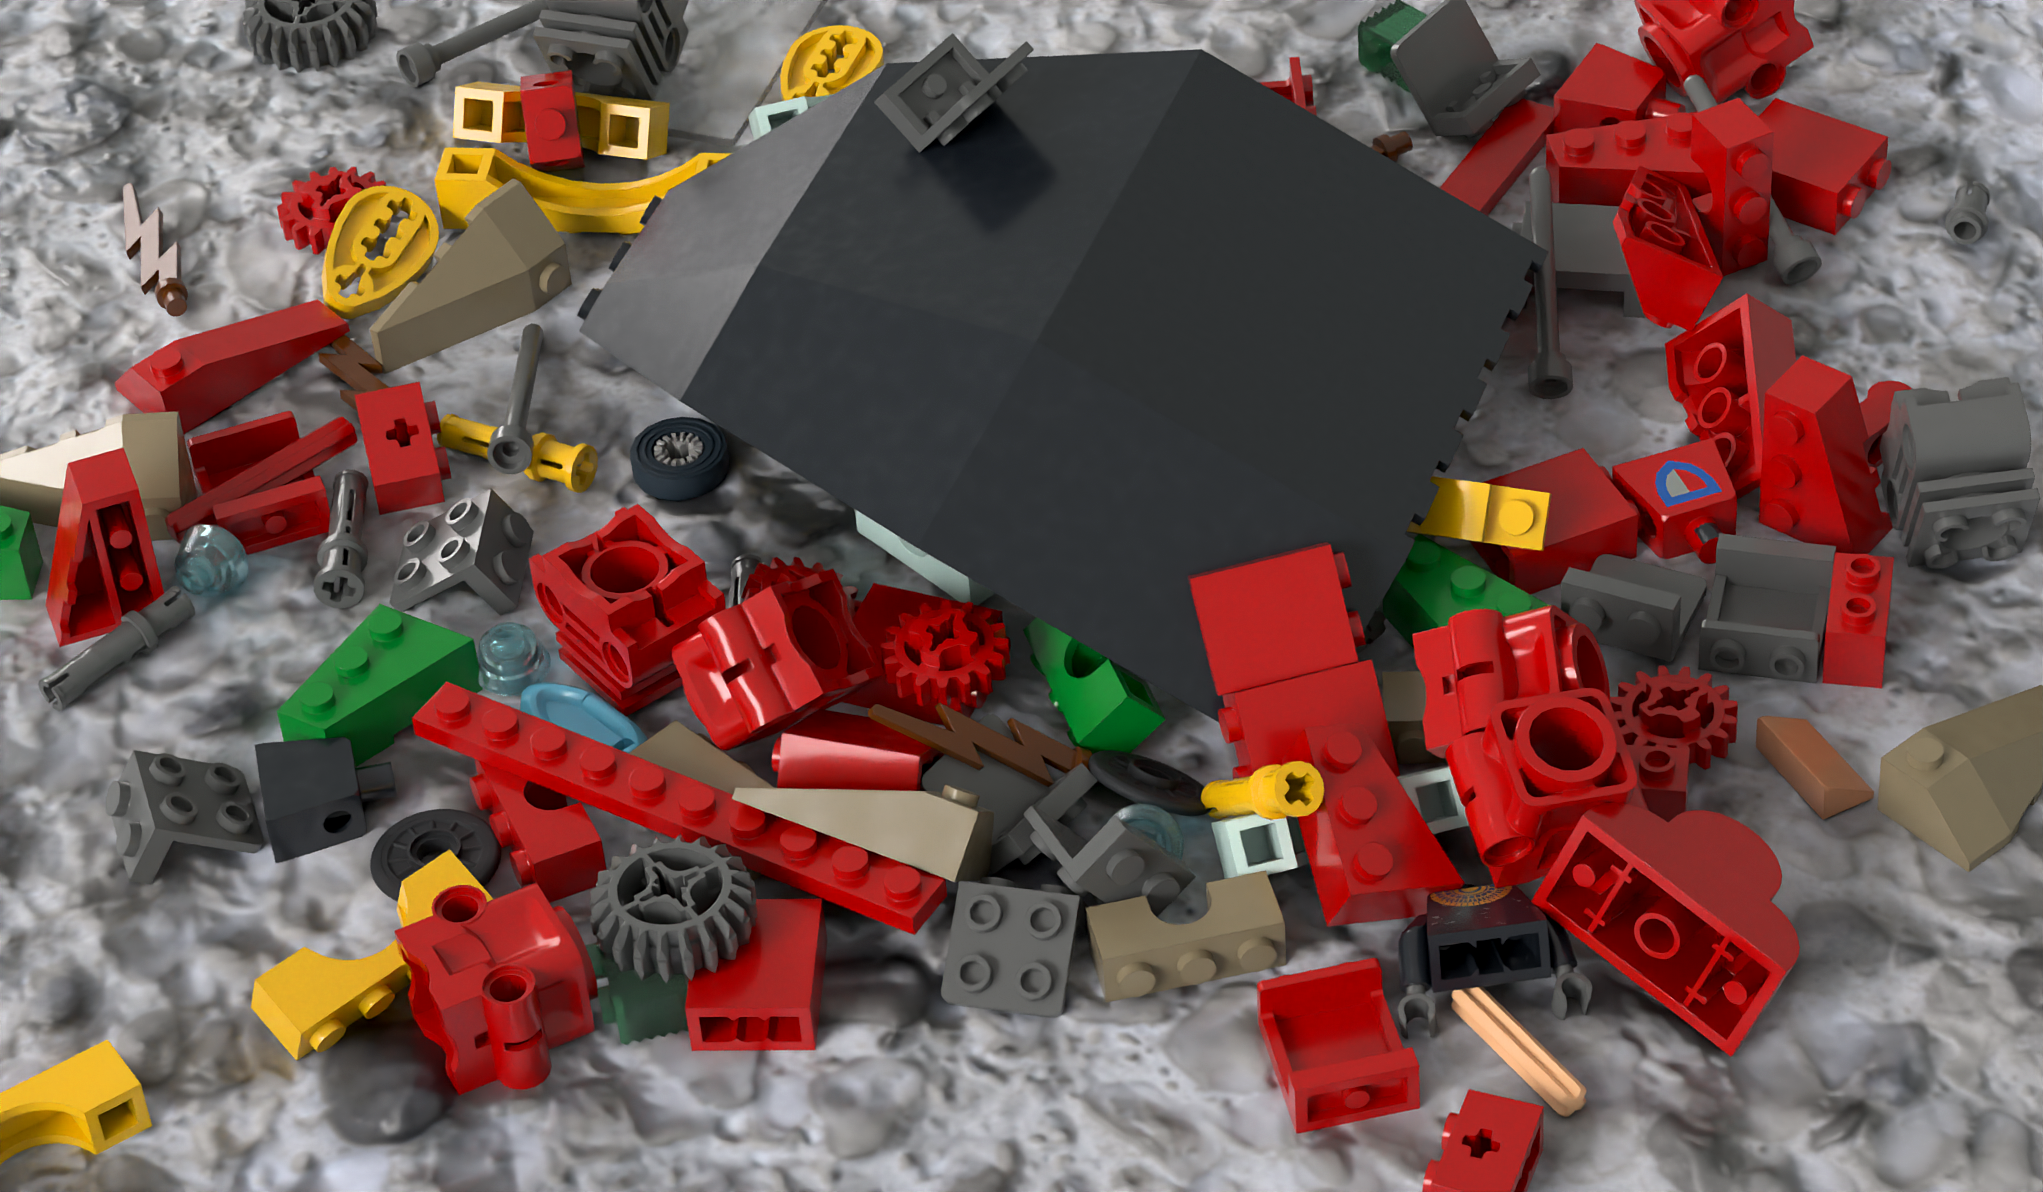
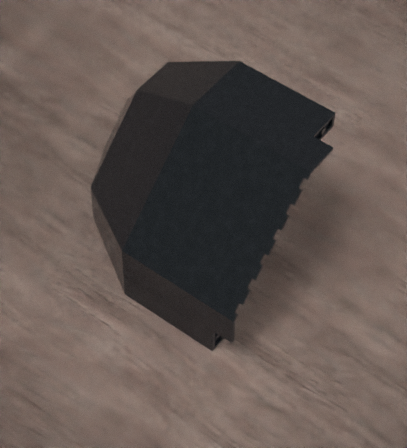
(1084, 334)

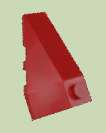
(225, 364)
(1723, 379)

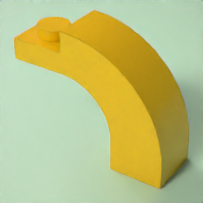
(1486, 514)

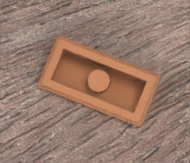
(1810, 765)

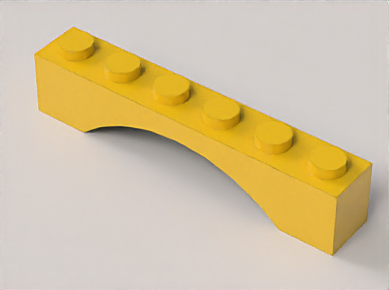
(570, 206)

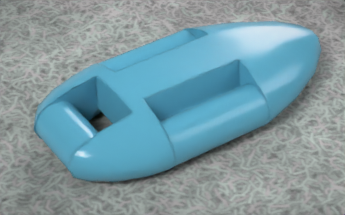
(582, 713)

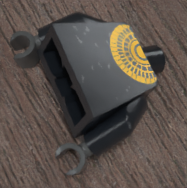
(1479, 941)

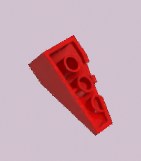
(1666, 250)

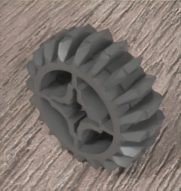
(308, 31)
(673, 908)

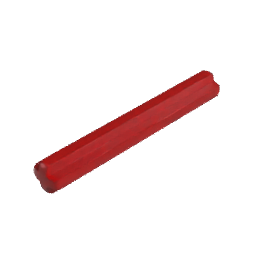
(267, 474)

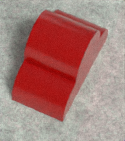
(1678, 911)

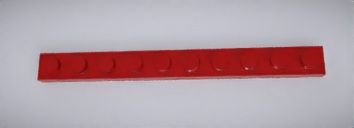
(677, 805)

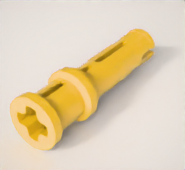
(549, 457)
(1270, 792)

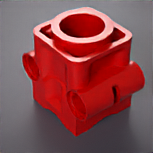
(1723, 42)
(1500, 659)
(774, 660)
(1537, 776)
(498, 984)

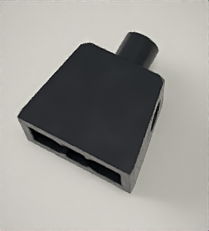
(316, 794)

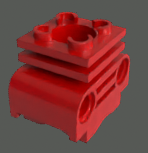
(624, 606)

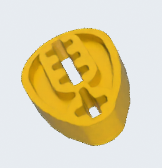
(816, 52)
(357, 233)

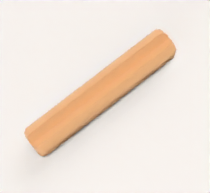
(1519, 1049)

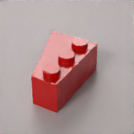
(1816, 463)
(100, 551)
(1366, 837)

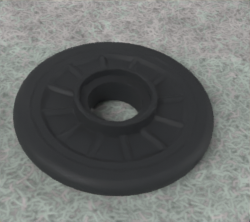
(1148, 782)
(412, 838)

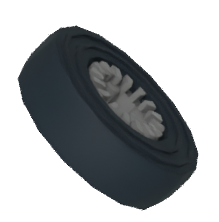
(696, 453)

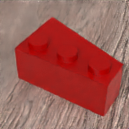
(1600, 161)

